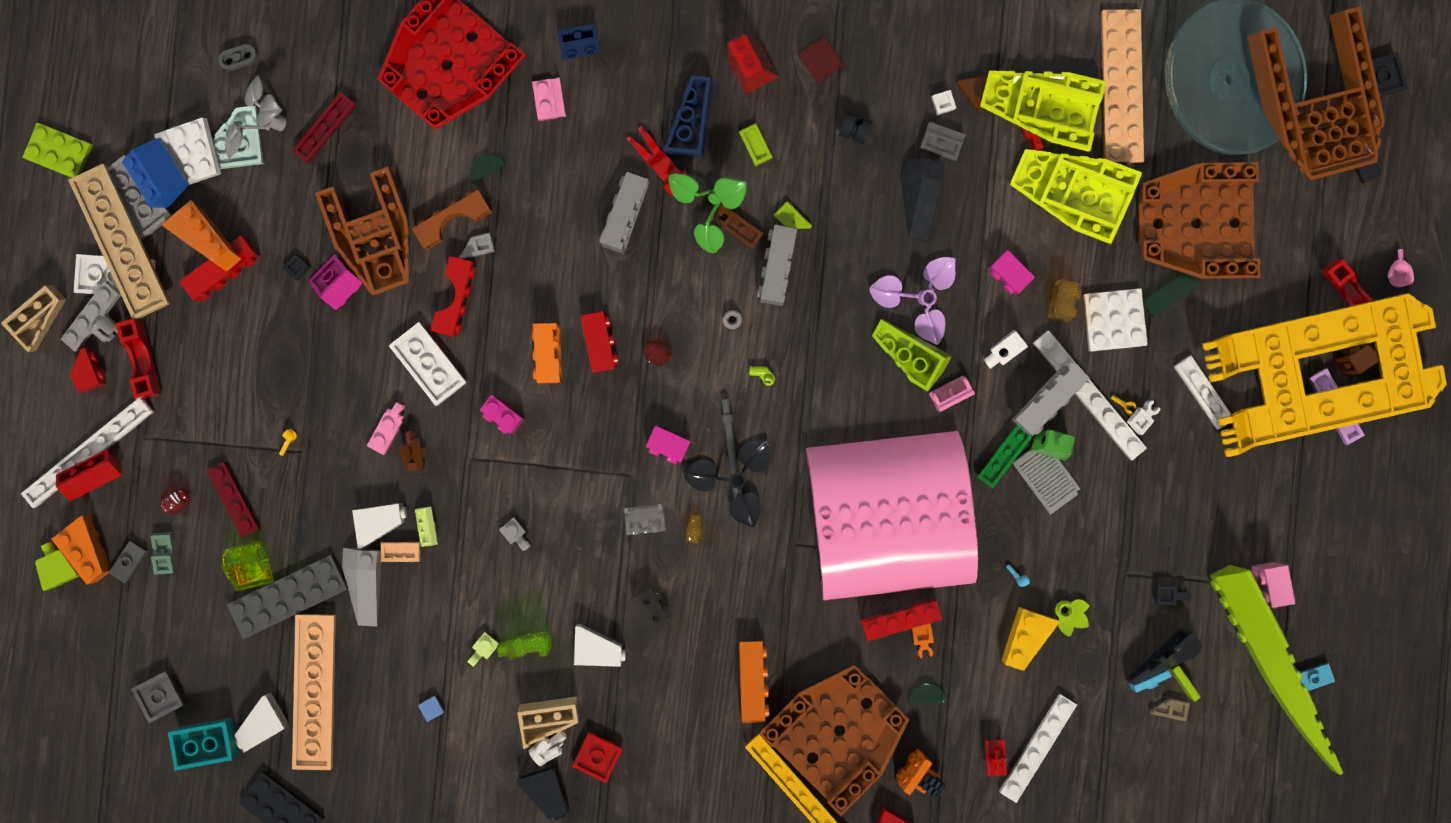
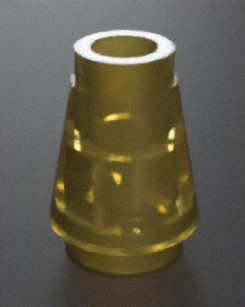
(694, 530)

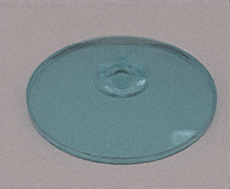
(1216, 45)

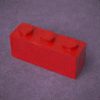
(599, 342)
(88, 475)

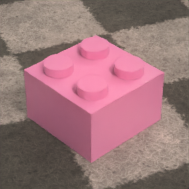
(1274, 583)

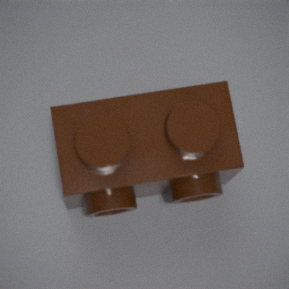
(1356, 359)

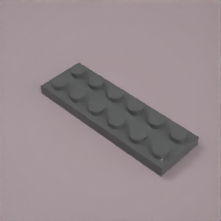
(287, 596)

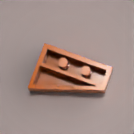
(547, 353)
(83, 549)

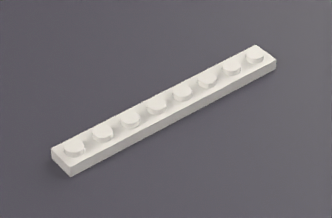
(1093, 399)

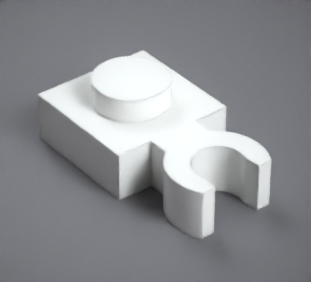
(1141, 418)

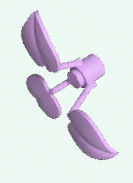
(928, 325)

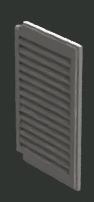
(1047, 479)

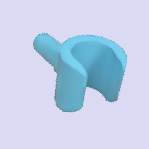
(1021, 581)

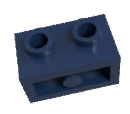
(578, 41)

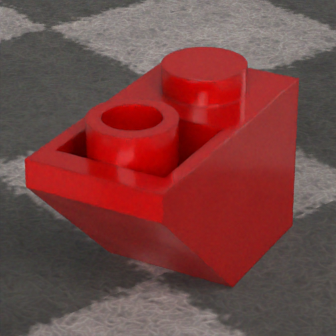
(87, 372)

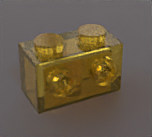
(1064, 300)

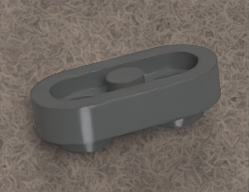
(238, 55)

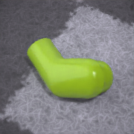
(764, 373)

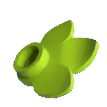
(1073, 617)

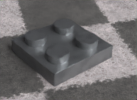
(158, 696)

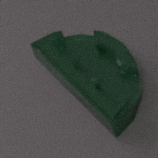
(485, 166)
(926, 694)

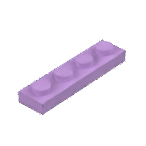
(1323, 381)

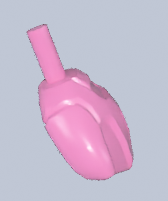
(1400, 272)

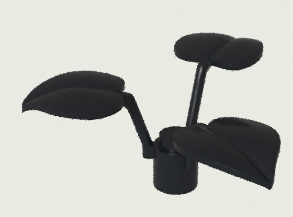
(747, 507)

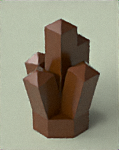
(412, 453)

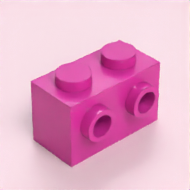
(1010, 273)
(502, 414)
(668, 444)

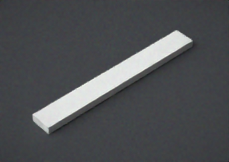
(99, 441)

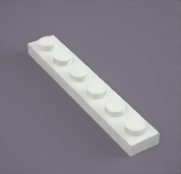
(1037, 748)

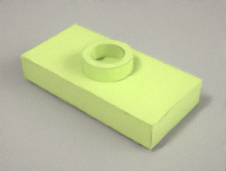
(426, 526)

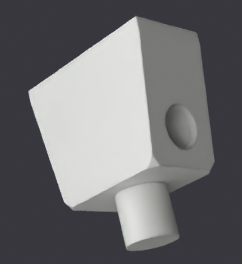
(1013, 344)

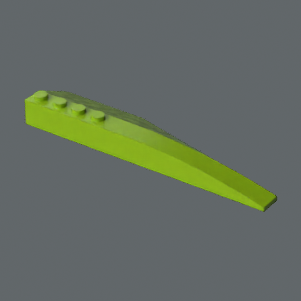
(1267, 647)

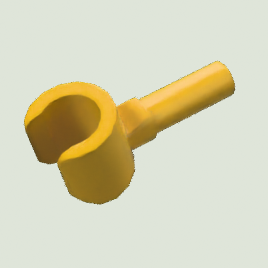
(1126, 405)
(290, 436)

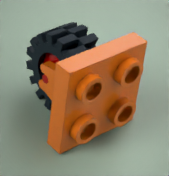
(919, 775)

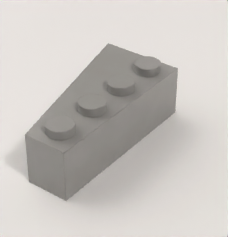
(624, 212)
(778, 265)
(1051, 398)

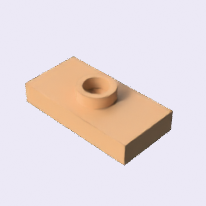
(400, 551)

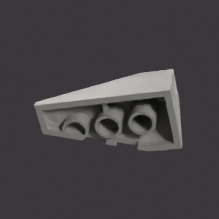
(363, 580)

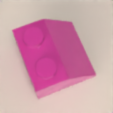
(335, 282)

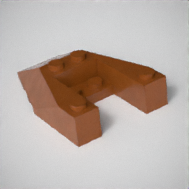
(375, 243)

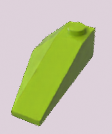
(916, 357)

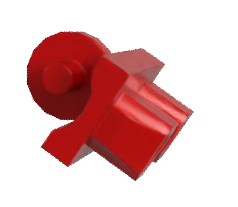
(995, 757)

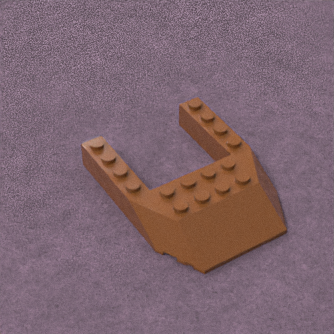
(1331, 130)

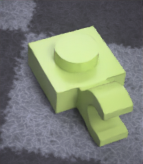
(484, 647)

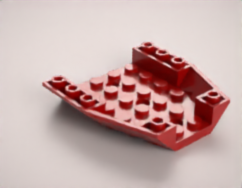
(436, 34)

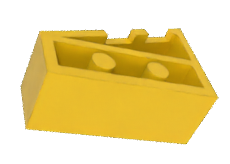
(1027, 637)

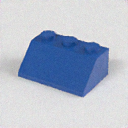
(155, 173)

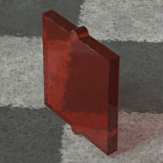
(820, 60)

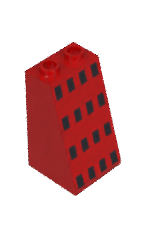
(750, 63)

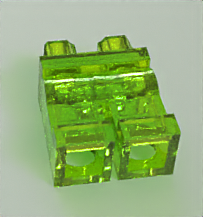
(529, 643)

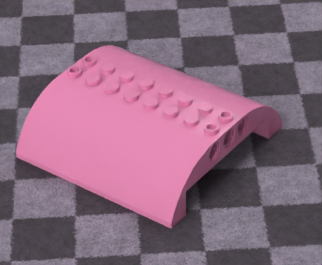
(893, 515)

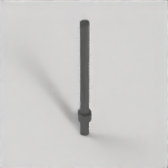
(727, 419)

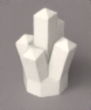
(547, 748)

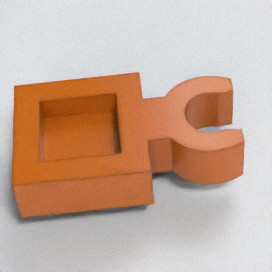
(922, 636)

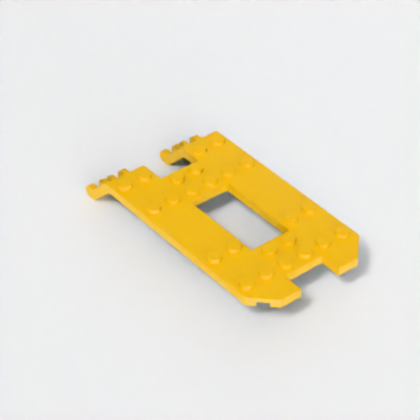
(1275, 354)

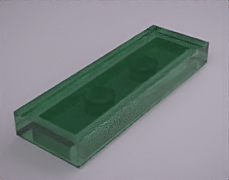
(1170, 293)

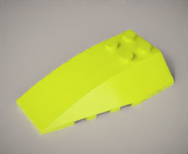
(1047, 104)
(1078, 190)

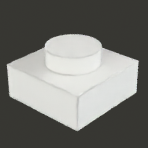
(943, 102)

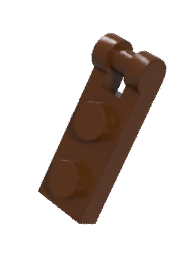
(737, 227)

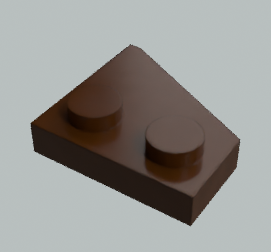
(973, 90)

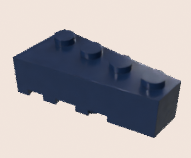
(692, 120)

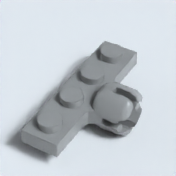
(94, 318)

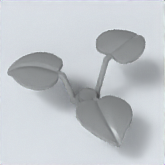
(267, 117)

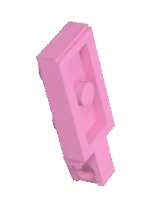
(387, 429)

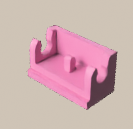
(951, 393)

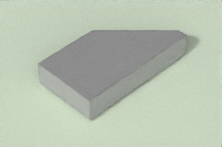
(478, 246)

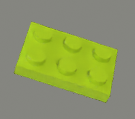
(57, 150)

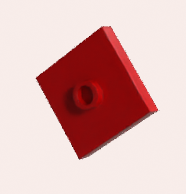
(597, 756)

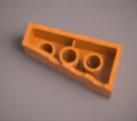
(199, 232)
(752, 682)

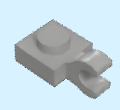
(514, 532)

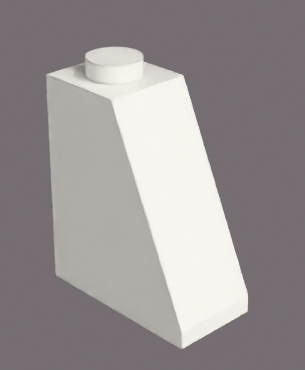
(376, 522)
(596, 649)
(261, 723)

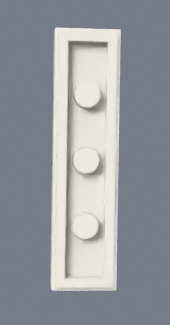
(1202, 390)

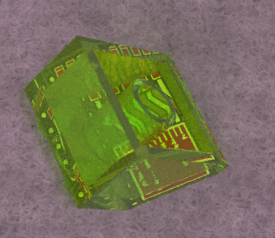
(247, 566)

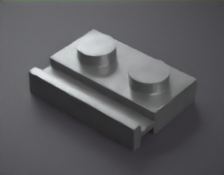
(942, 141)

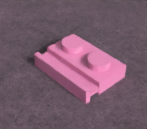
(549, 99)

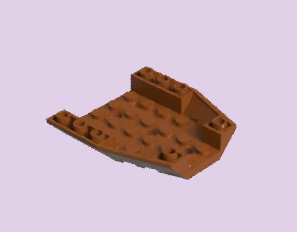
(1212, 196)
(848, 761)

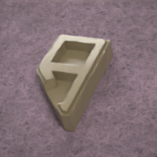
(1172, 709)

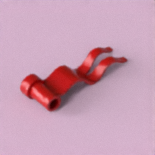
(659, 161)

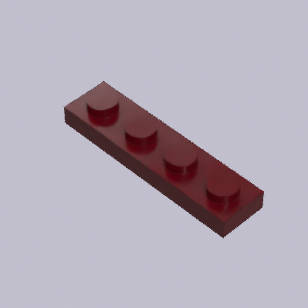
(324, 127)
(233, 499)

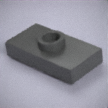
(128, 561)

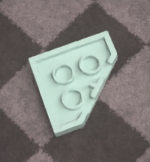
(251, 147)

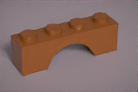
(431, 230)

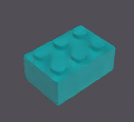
(203, 744)

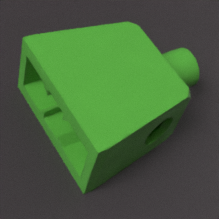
(1055, 445)

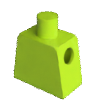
(54, 568)

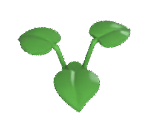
(726, 190)

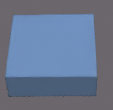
(431, 708)

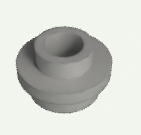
(727, 315)

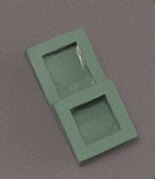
(164, 555)

